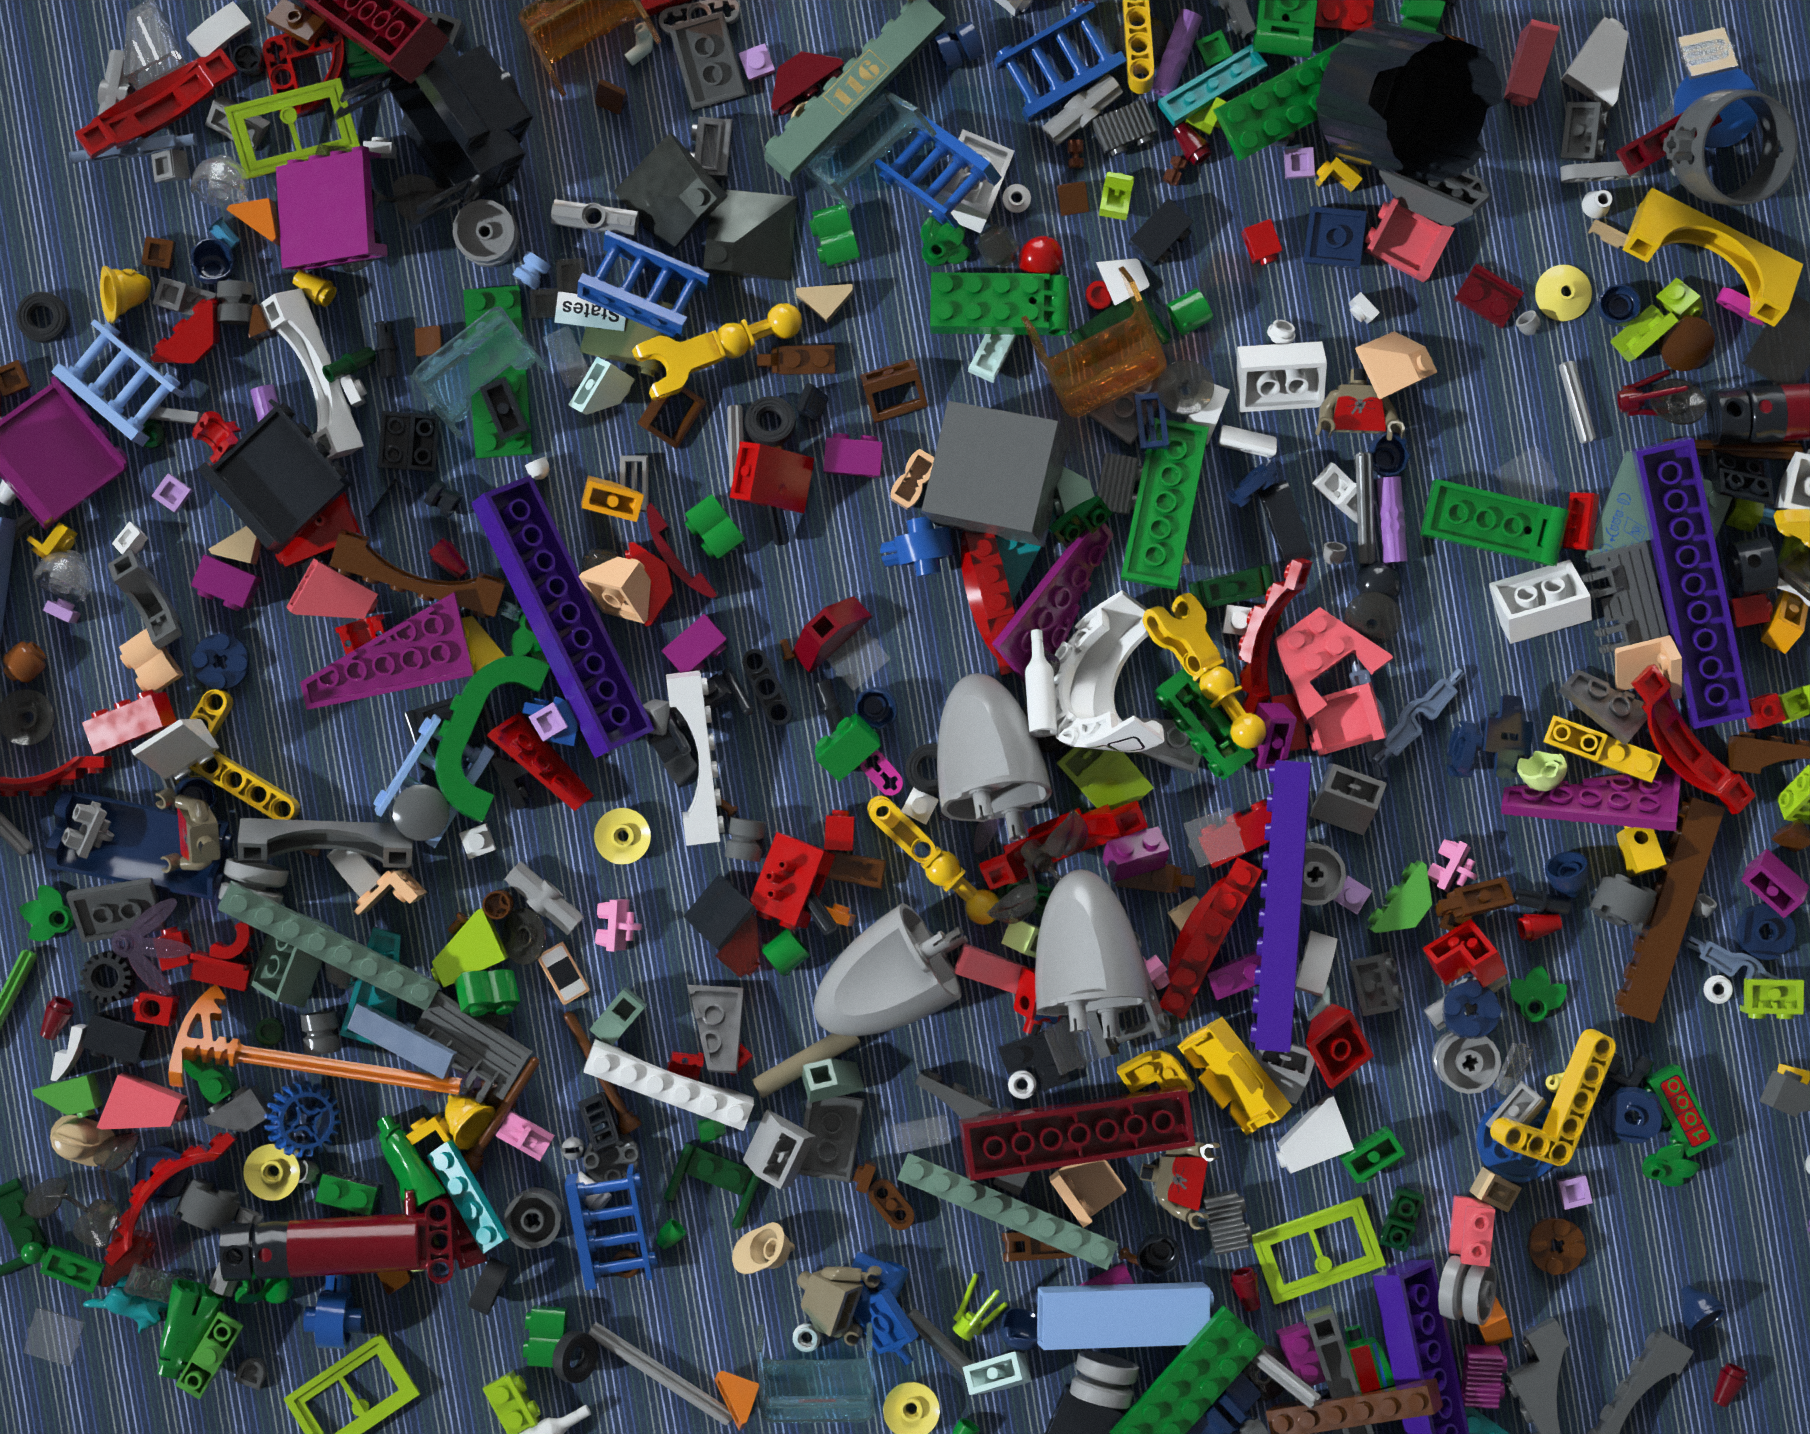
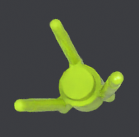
(970, 1324)

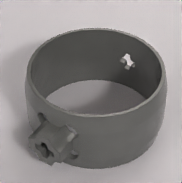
(1773, 166)

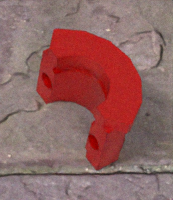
(216, 433)
(360, 631)
(240, 946)
(689, 1068)

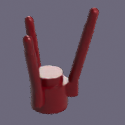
(1631, 399)

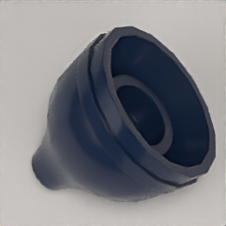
(1568, 872)
(1700, 1309)

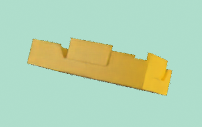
(1234, 1076)

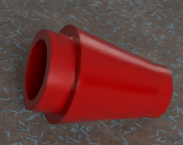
(1538, 925)

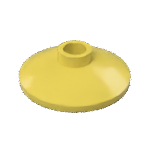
(1549, 294)
(607, 837)
(262, 1182)
(917, 1422)

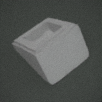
(170, 165)
(658, 714)

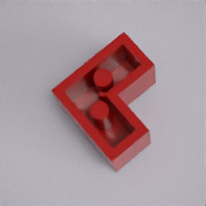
(1465, 951)

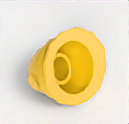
(121, 291)
(467, 1119)

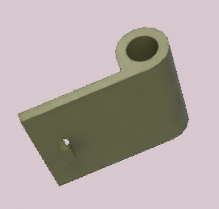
(619, 344)

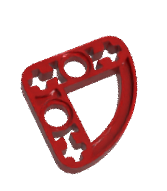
(291, 53)

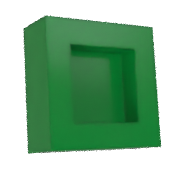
(1213, 49)

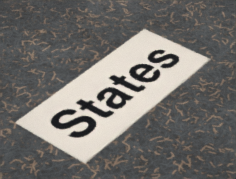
(580, 312)

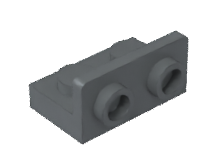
(1585, 132)
(1377, 983)

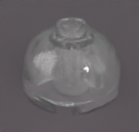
(220, 181)
(64, 575)

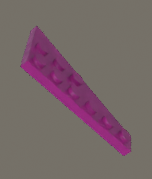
(1054, 601)
(410, 655)
(1602, 800)

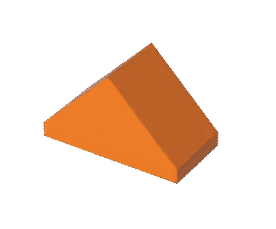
(260, 216)
(1497, 1326)
(738, 1396)

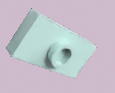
(991, 356)

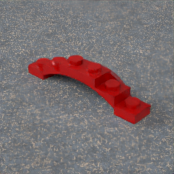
(156, 104)
(986, 589)
(1262, 622)
(1681, 747)
(63, 775)
(1102, 826)
(1205, 934)
(145, 1190)

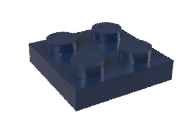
(1335, 237)

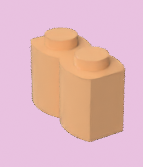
(908, 487)
(153, 667)

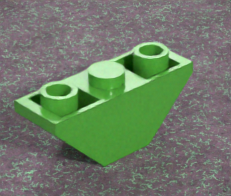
(1405, 903)
(210, 1355)

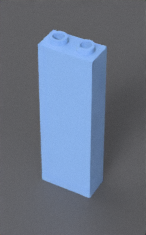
(1121, 1315)

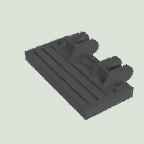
(1633, 596)
(477, 1045)

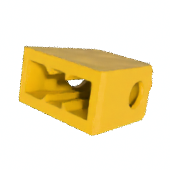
(1640, 857)

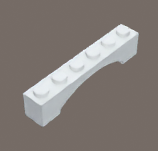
(292, 318)
(701, 819)
(694, 1096)

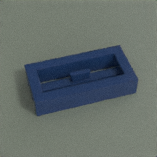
(1154, 444)

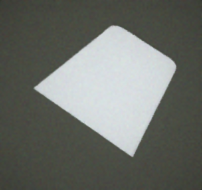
(1114, 281)

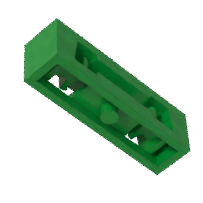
(1173, 697)

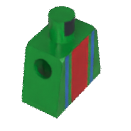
(1367, 1361)

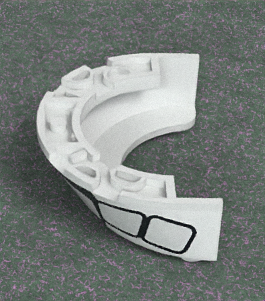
(1089, 677)

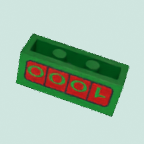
(1681, 1110)

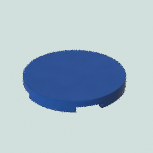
(1737, 116)
(1503, 1161)

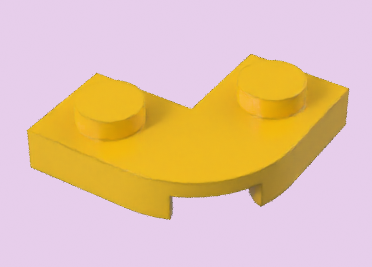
(1153, 1067)

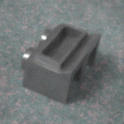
(713, 145)

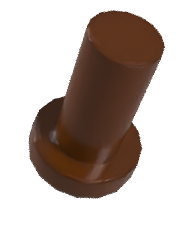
(788, 656)
(728, 808)
(461, 918)
(1124, 1254)

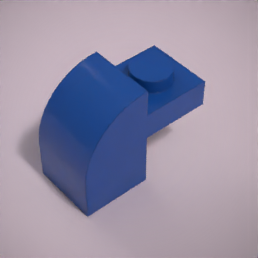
(569, 735)

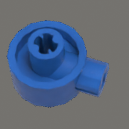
(920, 547)
(334, 1315)

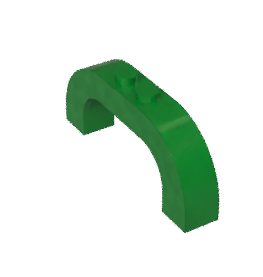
(456, 732)

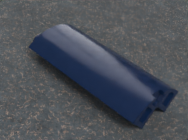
(138, 843)

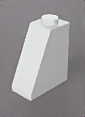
(1599, 63)
(1314, 1137)

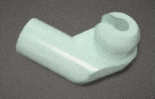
(643, 46)
(1321, 1003)

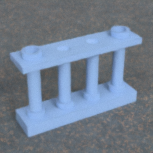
(94, 391)
(476, 756)

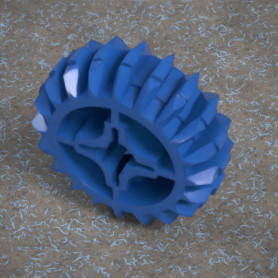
(322, 1109)

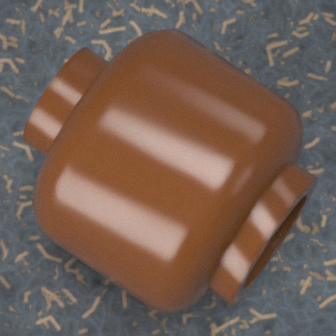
(24, 662)

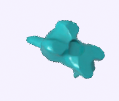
(140, 1309)

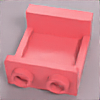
(1407, 240)
(1347, 721)
(1471, 1230)

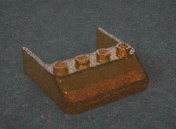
(568, 25)
(1106, 362)

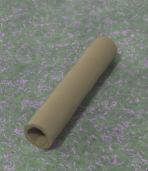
(792, 1068)

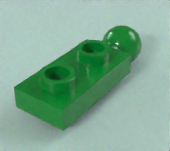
(64, 1265)

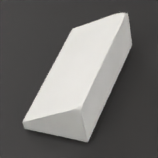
(1247, 441)

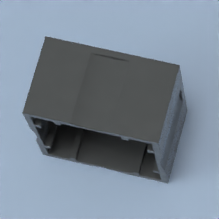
(995, 473)

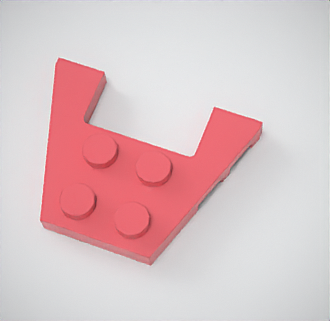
(1317, 646)

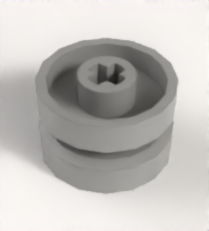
(479, 218)
(1329, 874)
(256, 878)
(1471, 1077)
(1467, 1291)
(1104, 1379)

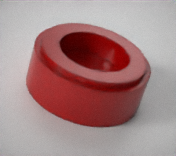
(1098, 296)

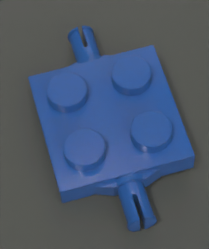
(889, 1322)

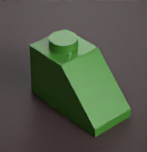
(72, 1095)

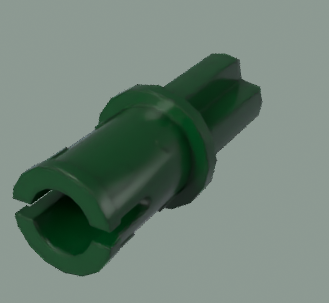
(349, 364)

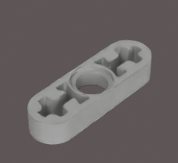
(691, 7)
(1596, 172)

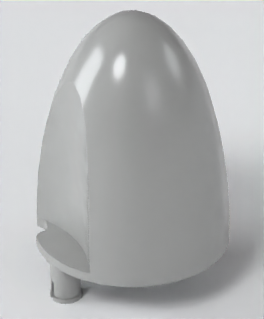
(988, 757)
(1087, 955)
(889, 977)

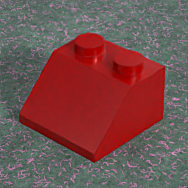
(1337, 1044)

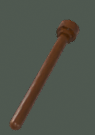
(626, 1119)
(475, 1155)

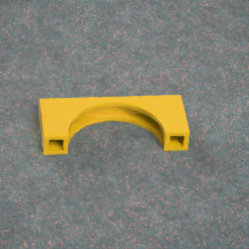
(1766, 272)

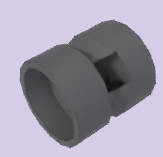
(235, 302)
(745, 839)
(320, 1032)

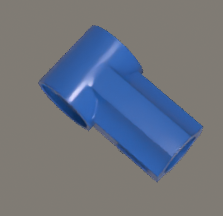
(892, 1275)

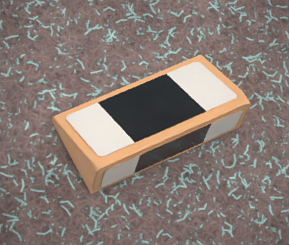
(563, 973)

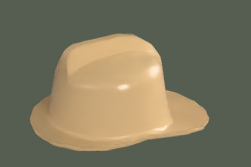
(78, 1138)
(762, 1249)

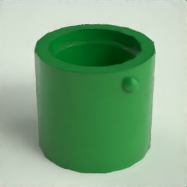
(1189, 311)
(785, 952)

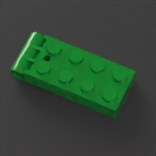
(1283, 37)
(998, 302)
(1494, 522)

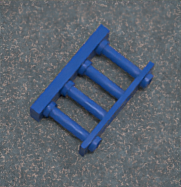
(1059, 89)
(944, 145)
(634, 307)
(588, 1244)

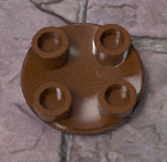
(1687, 343)

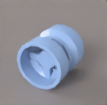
(531, 270)

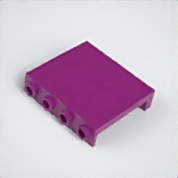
(327, 210)
(56, 453)

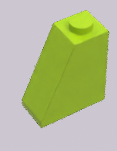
(471, 949)

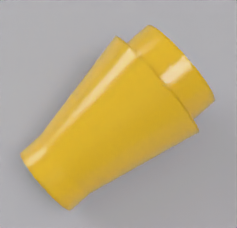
(316, 288)

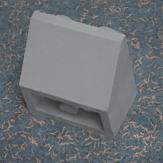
(1347, 799)
(1287, 1070)
(778, 1150)

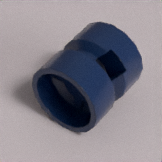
(959, 45)

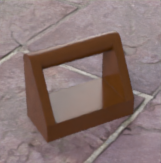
(890, 377)
(655, 409)

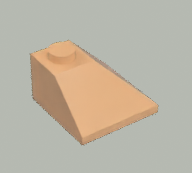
(1395, 363)
(620, 588)

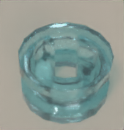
(510, 611)

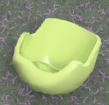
(1542, 770)

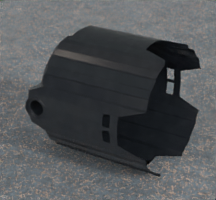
(1403, 78)

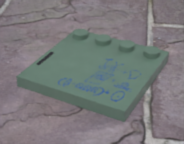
(1624, 517)

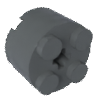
(1623, 903)
(207, 1206)
(519, 1212)

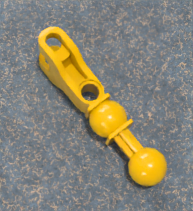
(711, 348)
(1201, 659)
(940, 866)

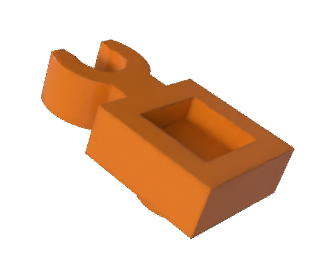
(841, 914)

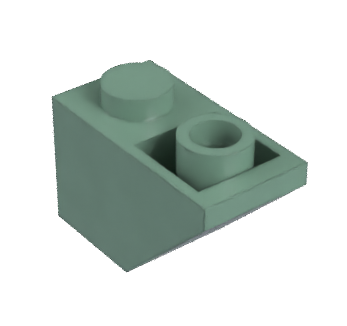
(1070, 492)
(618, 1016)
(831, 1079)

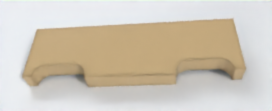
(1608, 234)

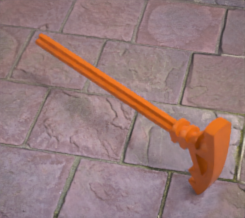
(206, 1010)

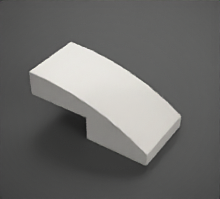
(219, 30)
(1210, 414)
(1338, 489)
(355, 870)
(1316, 963)
(66, 1059)

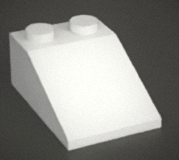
(976, 206)
(177, 748)

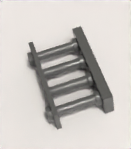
(1158, 1021)

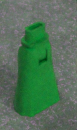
(407, 1164)
(188, 1318)

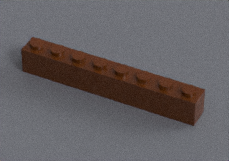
(1676, 893)

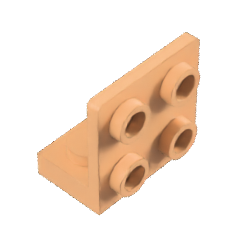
(1636, 657)
(405, 890)
(1087, 1188)

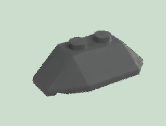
(1439, 201)

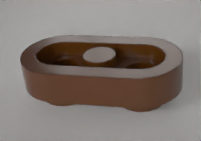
(890, 1204)

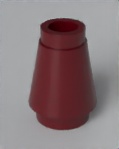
(1192, 144)
(448, 558)
(56, 1016)
(1246, 1287)
(1729, 1383)

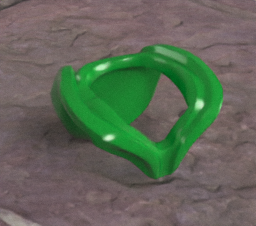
(274, 1291)

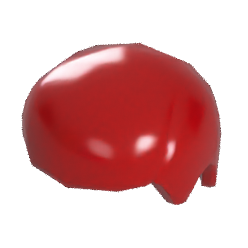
(1041, 256)

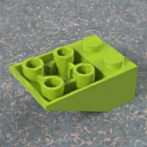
(1104, 776)

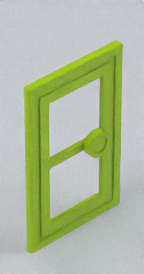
(286, 101)
(1326, 1273)
(368, 1418)

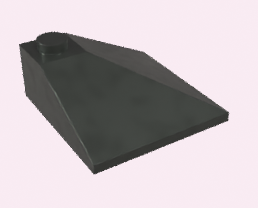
(670, 193)
(751, 236)

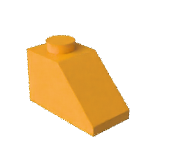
(611, 499)
(1786, 622)

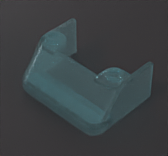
(471, 362)

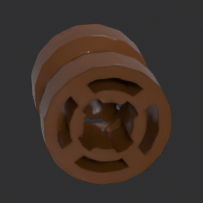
(494, 906)

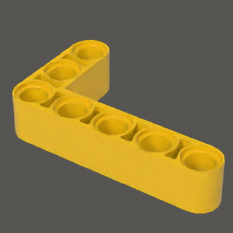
(1138, 37)
(227, 767)
(1566, 1108)

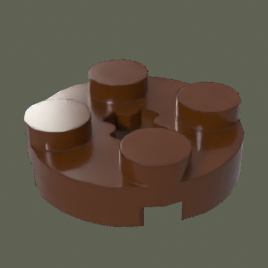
(1572, 1248)

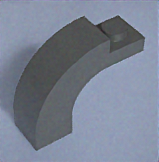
(148, 598)

